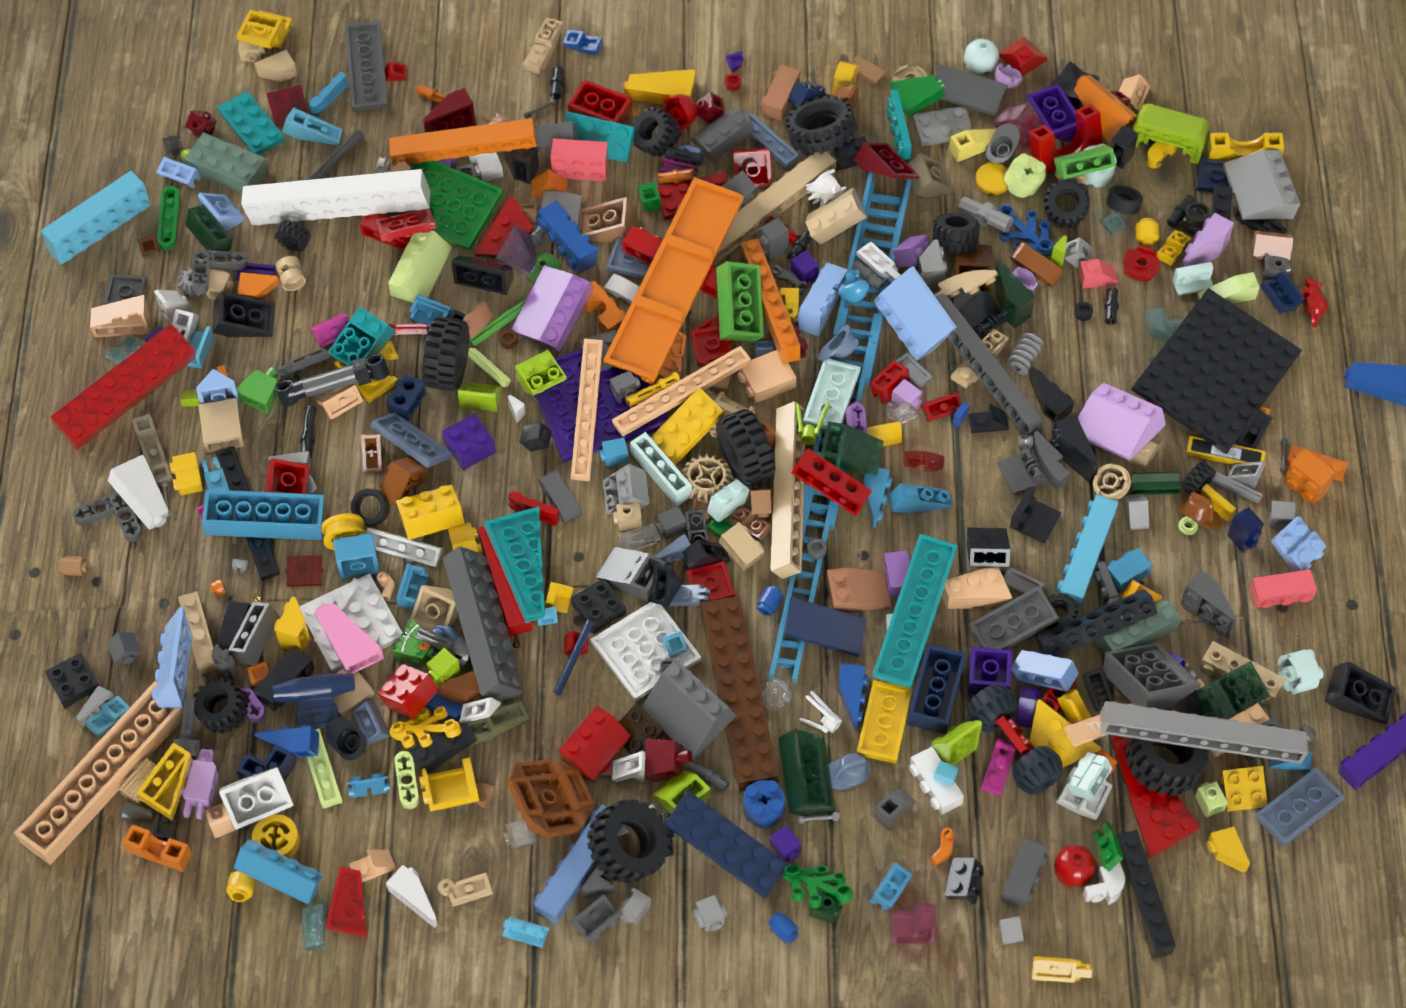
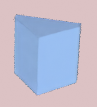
(222, 209)
(216, 388)

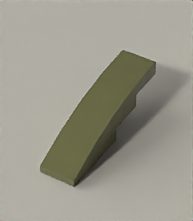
(498, 723)

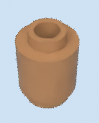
(73, 565)

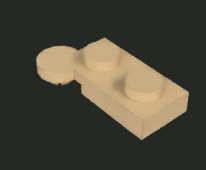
(466, 889)

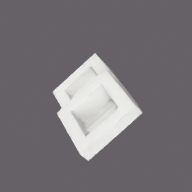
(621, 288)

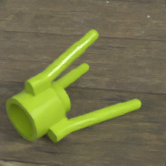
(809, 432)

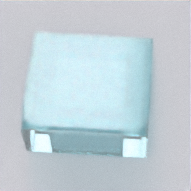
(1113, 223)

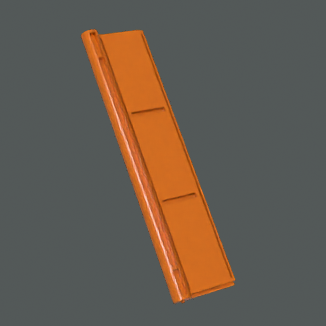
(673, 280)

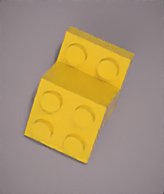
(264, 29)

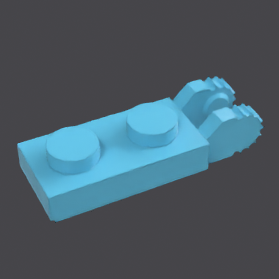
(215, 479)

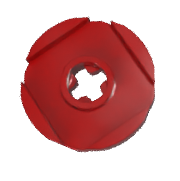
(1138, 272)

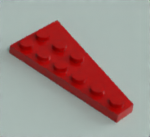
(1160, 817)

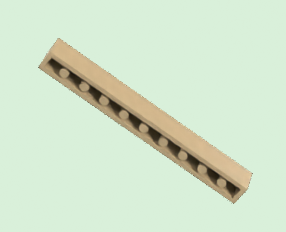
(774, 201)
(787, 495)

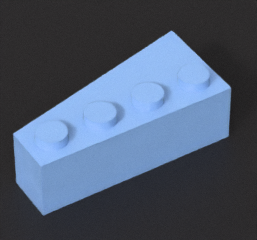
(821, 299)

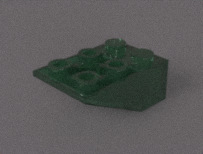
(1013, 295)
(851, 449)
(1233, 692)

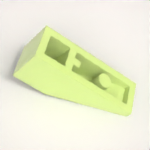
(1236, 289)

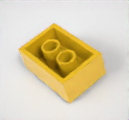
(430, 512)

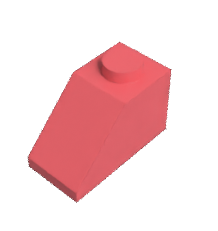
(1096, 274)

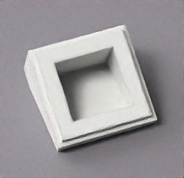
(516, 407)

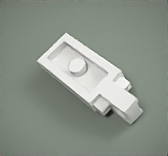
(878, 262)

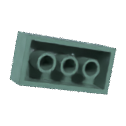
(226, 163)

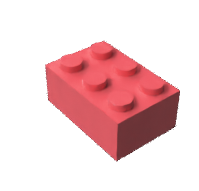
(580, 159)

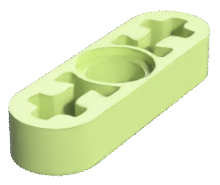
(410, 771)

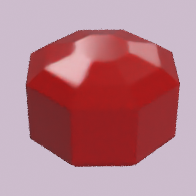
(733, 82)

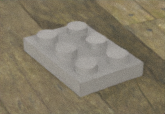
(940, 125)

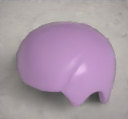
(1008, 76)
(1027, 278)

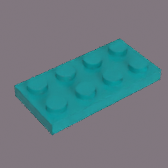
(250, 123)
(898, 126)
(617, 135)

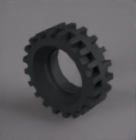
(817, 113)

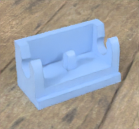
(178, 172)

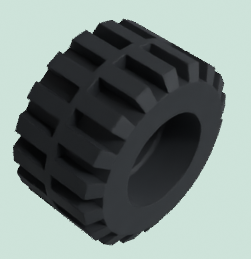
(666, 134)
(1071, 188)
(956, 232)
(230, 715)

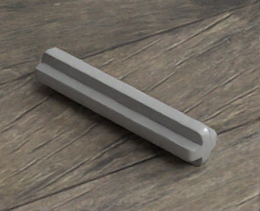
(1237, 487)

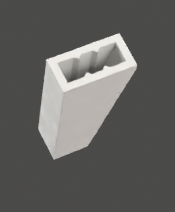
(139, 490)

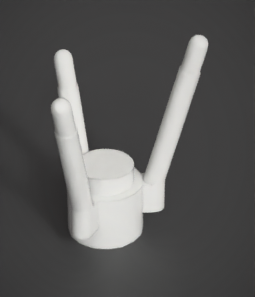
(830, 720)

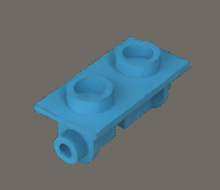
(360, 786)

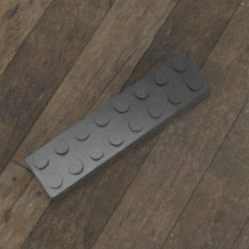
(483, 624)

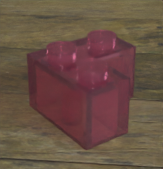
(1022, 117)
(914, 926)

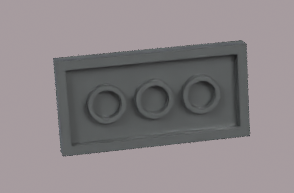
(1015, 620)

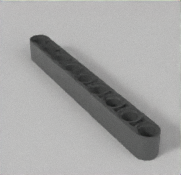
(990, 371)

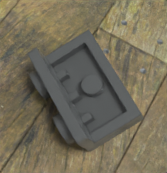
(596, 918)

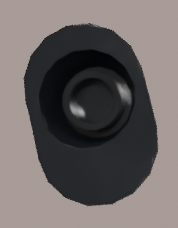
(346, 738)

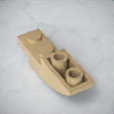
(543, 46)
(967, 281)
(994, 342)

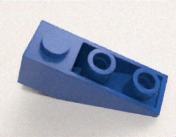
(850, 690)
(300, 741)

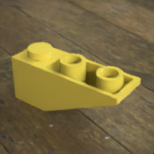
(970, 143)

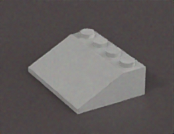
(1262, 186)

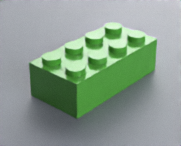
(740, 302)

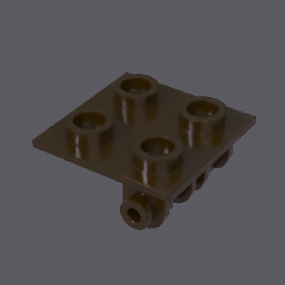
(640, 727)

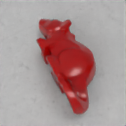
(1316, 302)

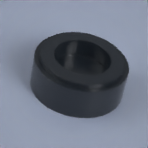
(1083, 311)

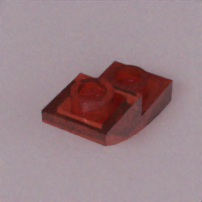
(930, 461)

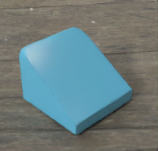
(674, 643)
(946, 773)

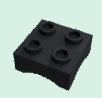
(1067, 81)
(598, 604)
(72, 680)

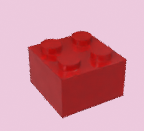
(408, 691)

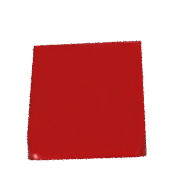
(395, 71)
(570, 640)

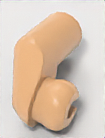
(387, 583)

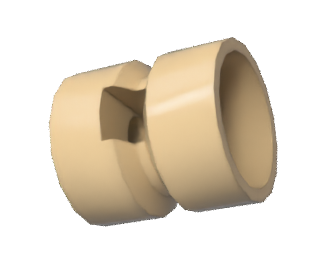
(290, 273)

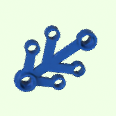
(1029, 232)

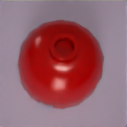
(682, 109)
(1074, 866)

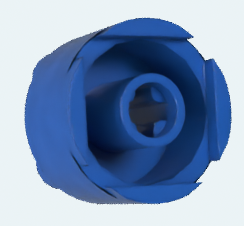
(768, 793)

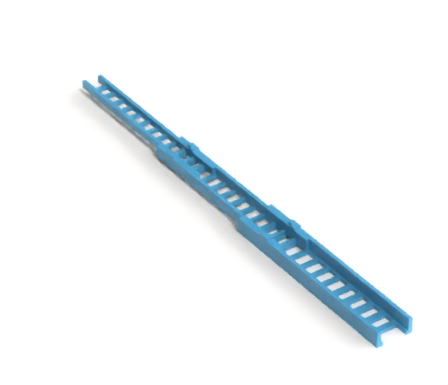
(867, 369)

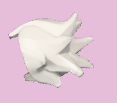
(824, 188)

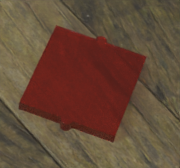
(304, 570)

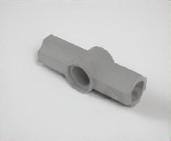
(985, 214)

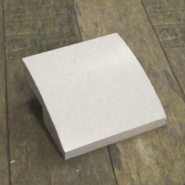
(1084, 807)

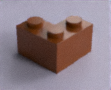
(401, 478)

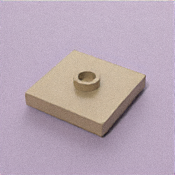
(350, 700)

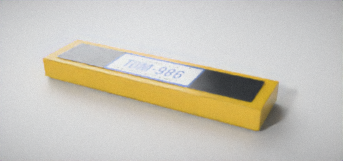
(1202, 449)

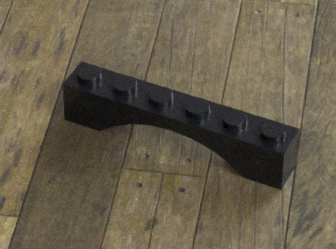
(1154, 920)

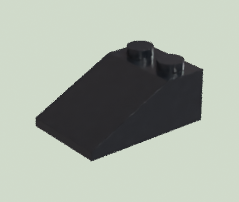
(242, 316)
(1074, 446)
(1360, 693)

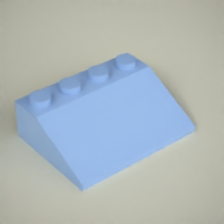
(915, 314)
(174, 662)

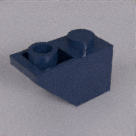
(806, 91)

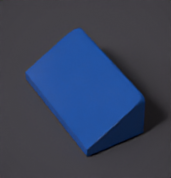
(453, 708)

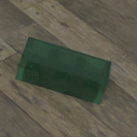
(208, 229)

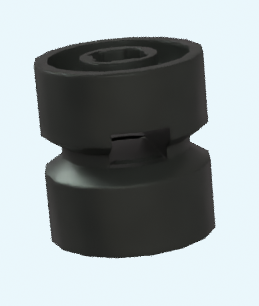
(1195, 217)

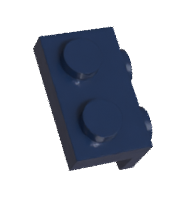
(1282, 293)

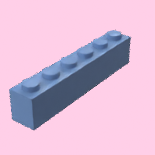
(569, 877)

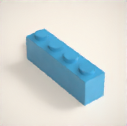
(278, 871)

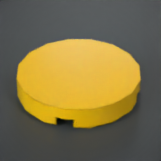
(991, 178)

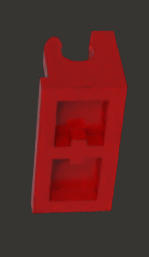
(888, 380)

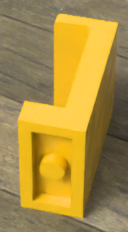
(449, 787)

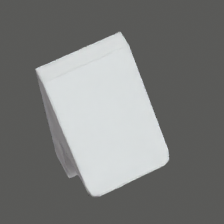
(629, 767)

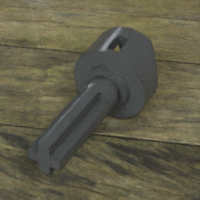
(457, 649)
(186, 740)

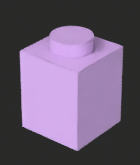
(906, 393)

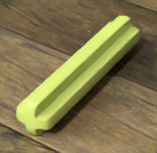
(489, 367)

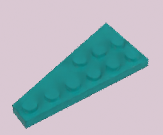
(520, 555)

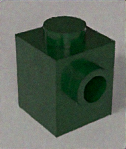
(828, 910)

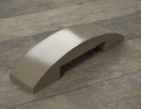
(152, 448)

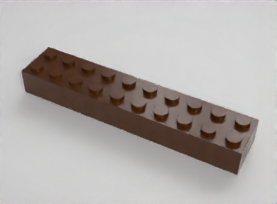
(740, 690)

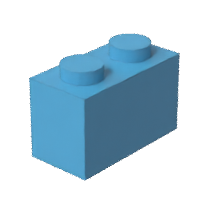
(1130, 567)

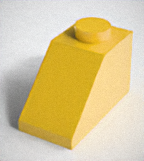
(1228, 849)

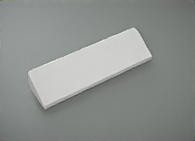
(405, 548)

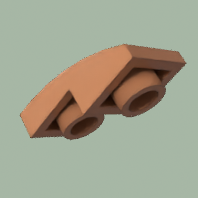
(478, 318)
(756, 526)

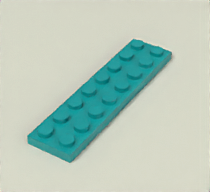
(915, 611)

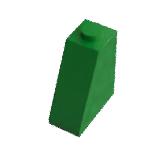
(918, 92)

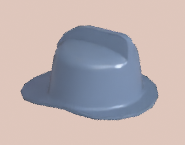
(840, 346)
(849, 771)

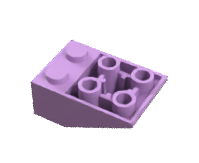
(1209, 242)

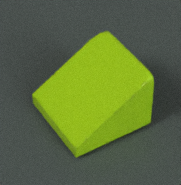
(189, 398)

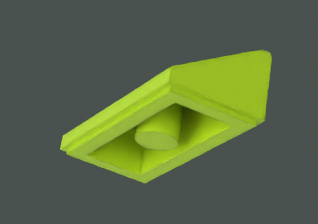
(1059, 252)

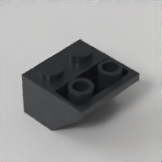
(522, 163)

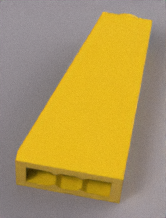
(659, 85)

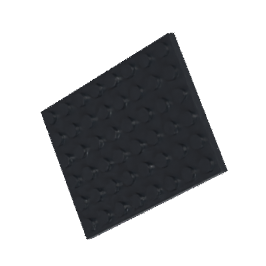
(1216, 370)

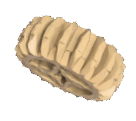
(708, 472)

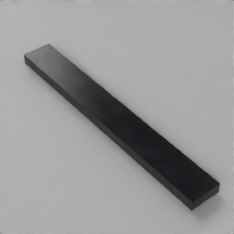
(258, 546)

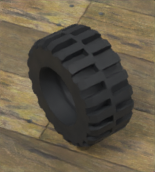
(445, 353)
(745, 447)
(1160, 774)
(607, 850)

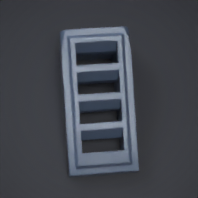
(674, 551)

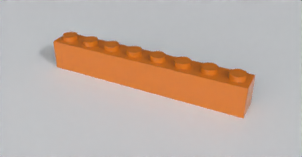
(463, 142)
(772, 304)

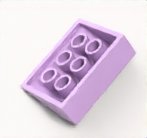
(1120, 421)

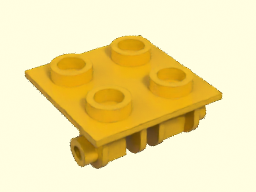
(1244, 788)

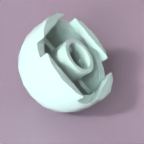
(981, 56)

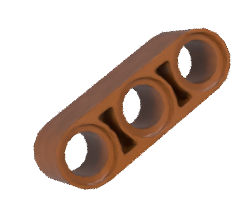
(1036, 263)

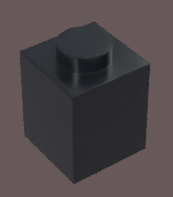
(535, 436)

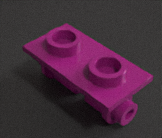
(671, 163)

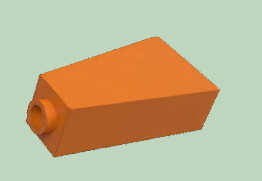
(1112, 111)

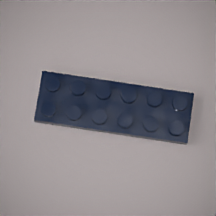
(726, 844)

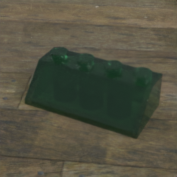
(806, 773)

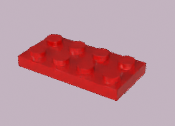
(673, 194)

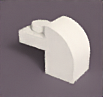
(1109, 887)

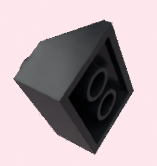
(482, 274)

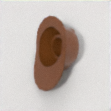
(1201, 510)

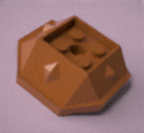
(550, 797)

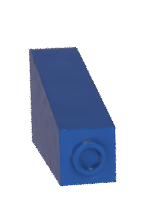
(1378, 380)

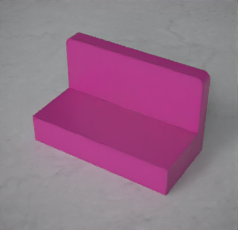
(329, 330)

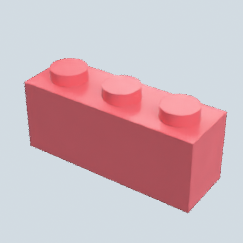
(1283, 589)

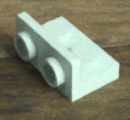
(1193, 278)

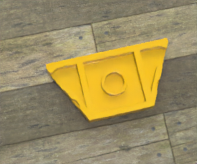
(1049, 732)

